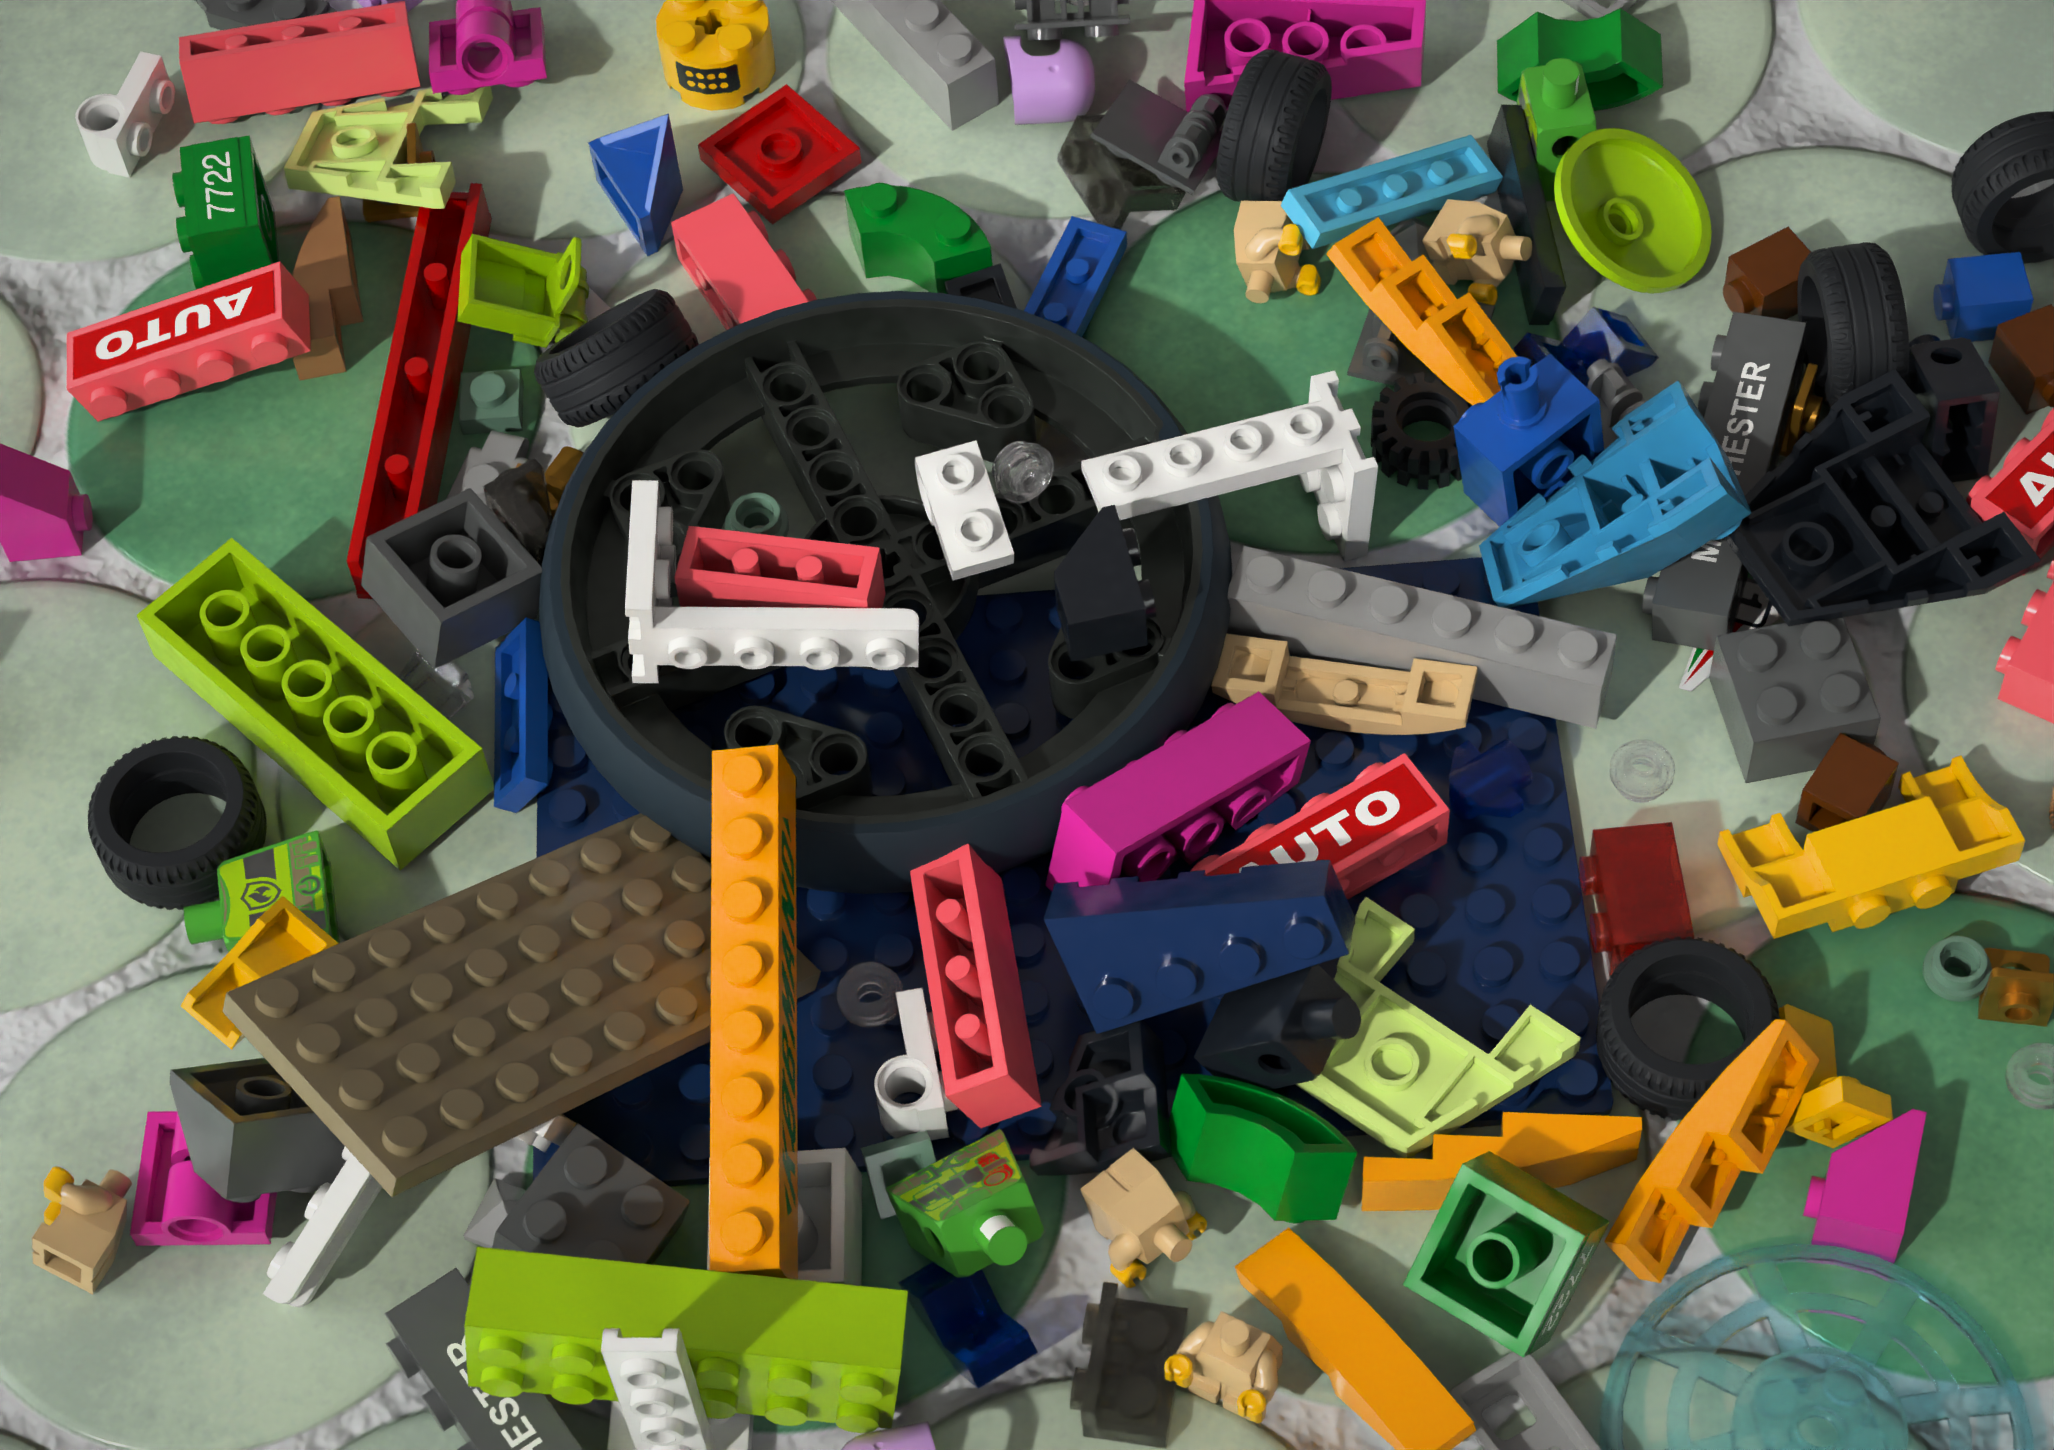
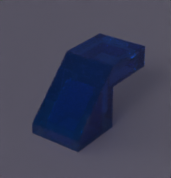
(1595, 337)
(968, 1323)

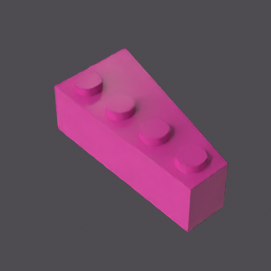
(1359, 42)
(1178, 796)

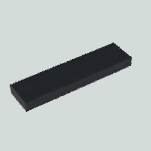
(1525, 204)

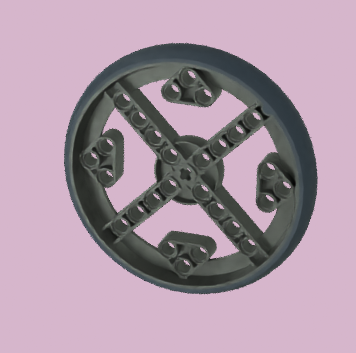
(960, 378)

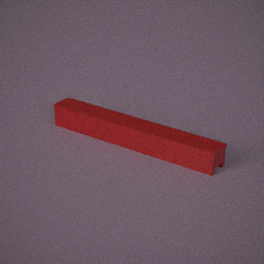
(420, 375)

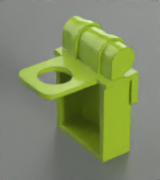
(522, 289)

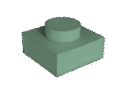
(491, 401)
(894, 1161)

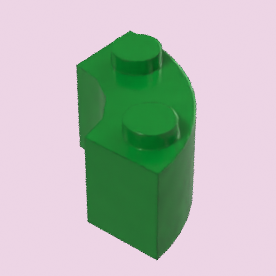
(1615, 51)
(914, 235)
(1259, 1147)

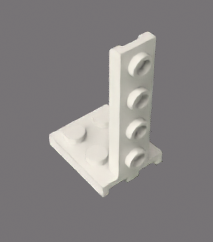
(1304, 440)
(742, 635)
(337, 1212)
(661, 1399)

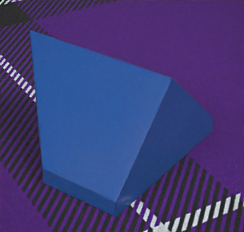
(640, 177)

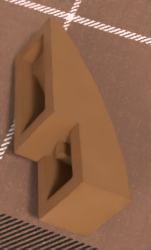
(329, 277)

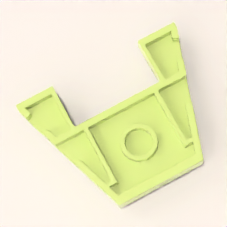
(363, 149)
(1409, 1071)

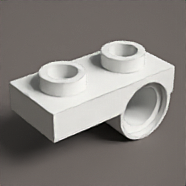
(122, 125)
(963, 510)
(913, 1073)

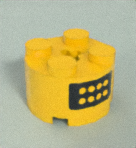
(715, 50)

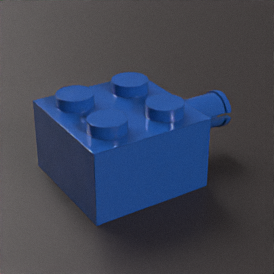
(1526, 436)

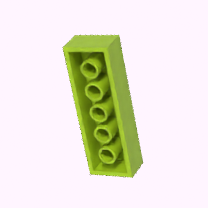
(317, 703)
(751, 1339)

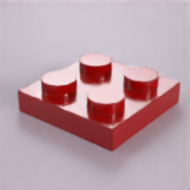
(779, 154)

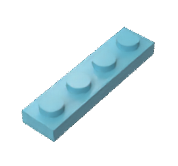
(1391, 190)

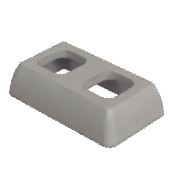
(1555, 1422)

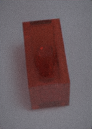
(1635, 889)

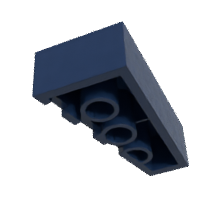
(1194, 937)

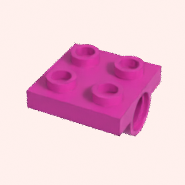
(486, 47)
(182, 1208)

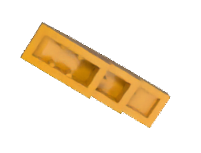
(1422, 311)
(1723, 1134)
(1547, 1146)
(1354, 1347)

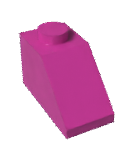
(40, 509)
(1868, 1189)

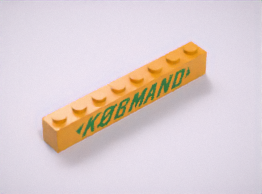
(753, 1015)

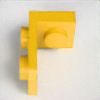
(1832, 1105)

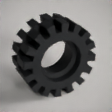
(1408, 455)

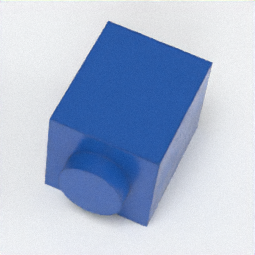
(1982, 294)

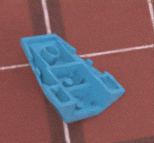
(1623, 513)

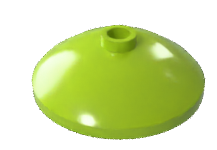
(1632, 210)

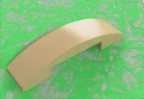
(1345, 695)

